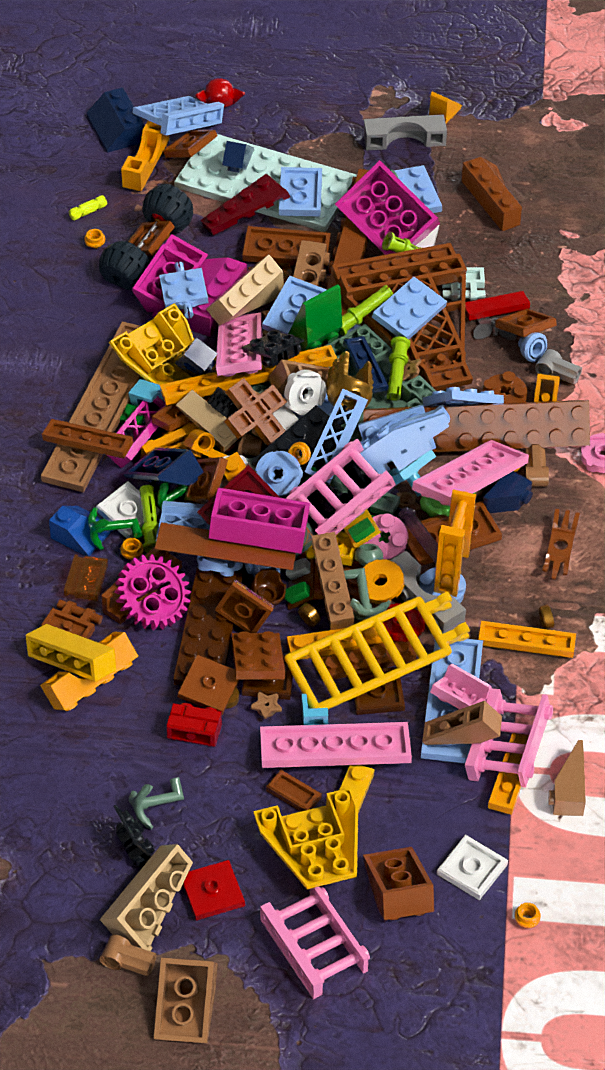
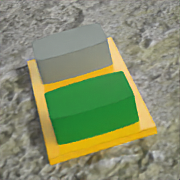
(362, 529)

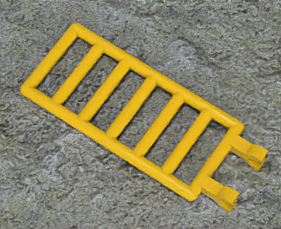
(426, 610)

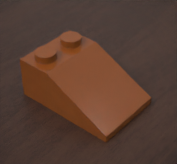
(399, 883)

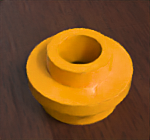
(94, 238)
(294, 450)
(132, 548)
(527, 909)

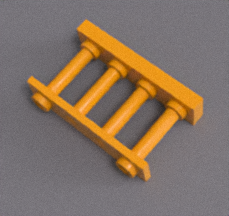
(454, 542)

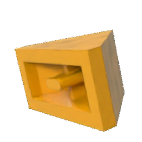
(441, 105)

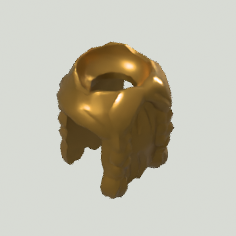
(339, 379)

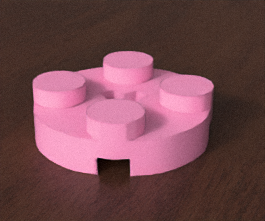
(591, 454)
(397, 539)

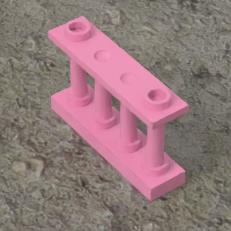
(362, 497)
(476, 759)
(300, 958)

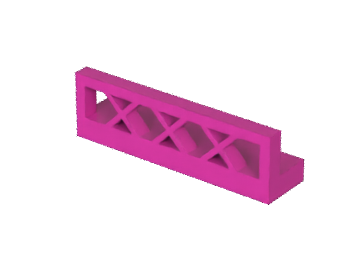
(145, 433)

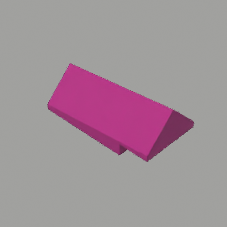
(148, 287)

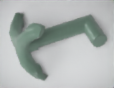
(364, 608)
(140, 801)

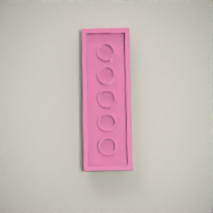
(231, 339)
(470, 471)
(335, 744)

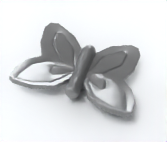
(487, 325)

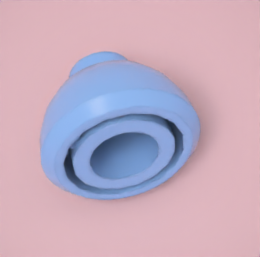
(533, 346)

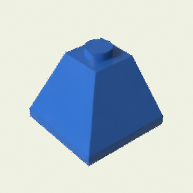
(71, 529)

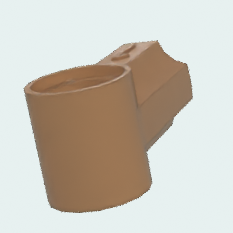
(536, 467)
(122, 954)

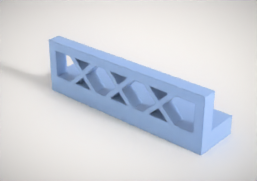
(346, 433)

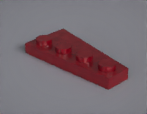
(255, 196)

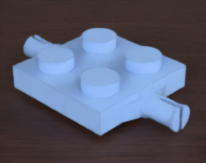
(184, 288)

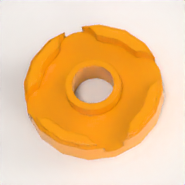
(388, 570)

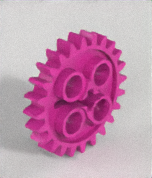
(164, 610)

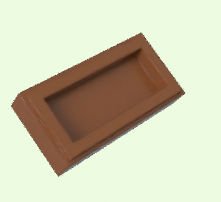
(293, 791)

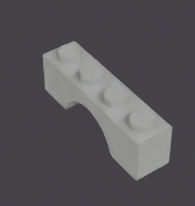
(428, 129)
(446, 619)

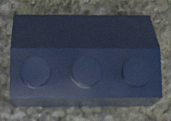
(114, 120)
(166, 466)

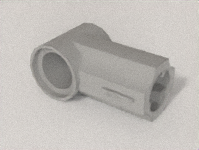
(553, 364)

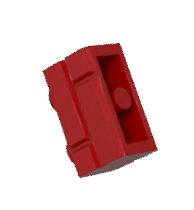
(194, 724)

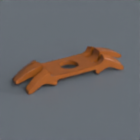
(560, 534)

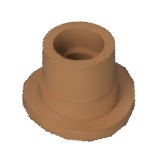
(250, 445)

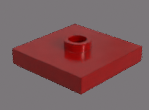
(213, 890)

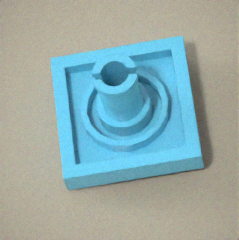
(410, 472)

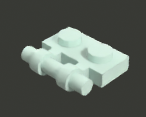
(474, 279)

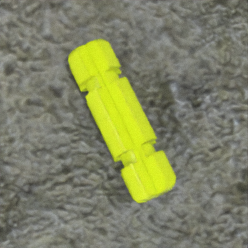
(87, 207)

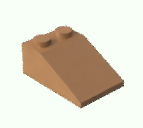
(185, 1000)

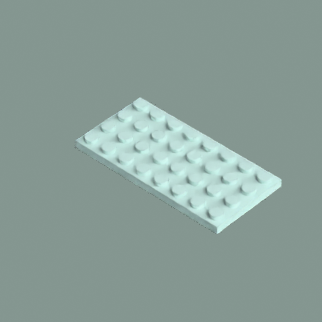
(210, 179)

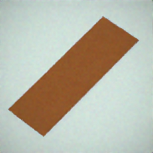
(197, 542)

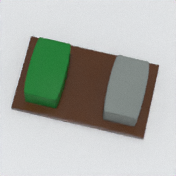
(300, 583)

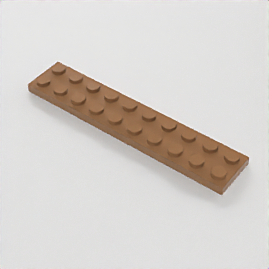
(99, 409)

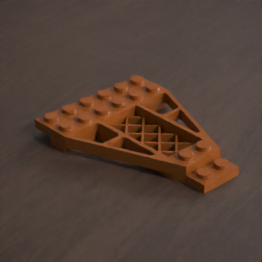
(433, 267)

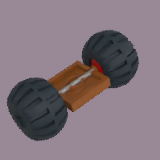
(166, 213)

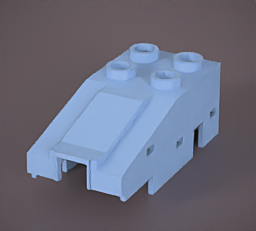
(404, 440)

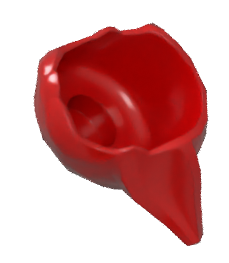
(220, 91)

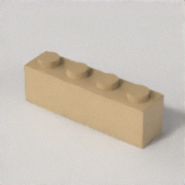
(252, 290)
(148, 897)

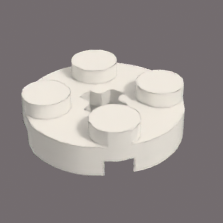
(295, 386)

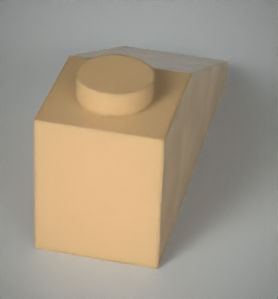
(207, 419)

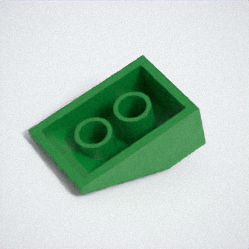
(319, 319)

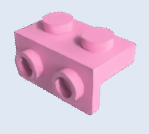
(460, 688)

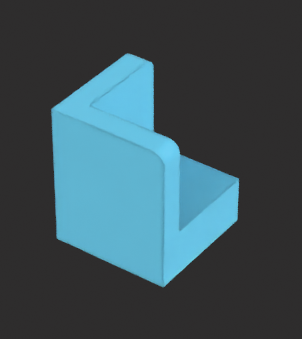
(144, 391)
(313, 716)

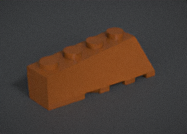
(488, 188)

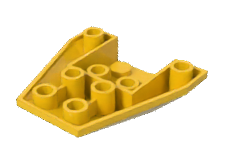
(156, 346)
(316, 842)

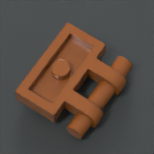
(64, 620)

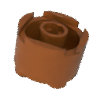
(508, 385)

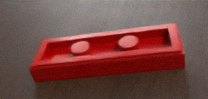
(496, 305)

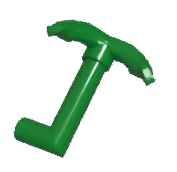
(171, 496)
(104, 525)

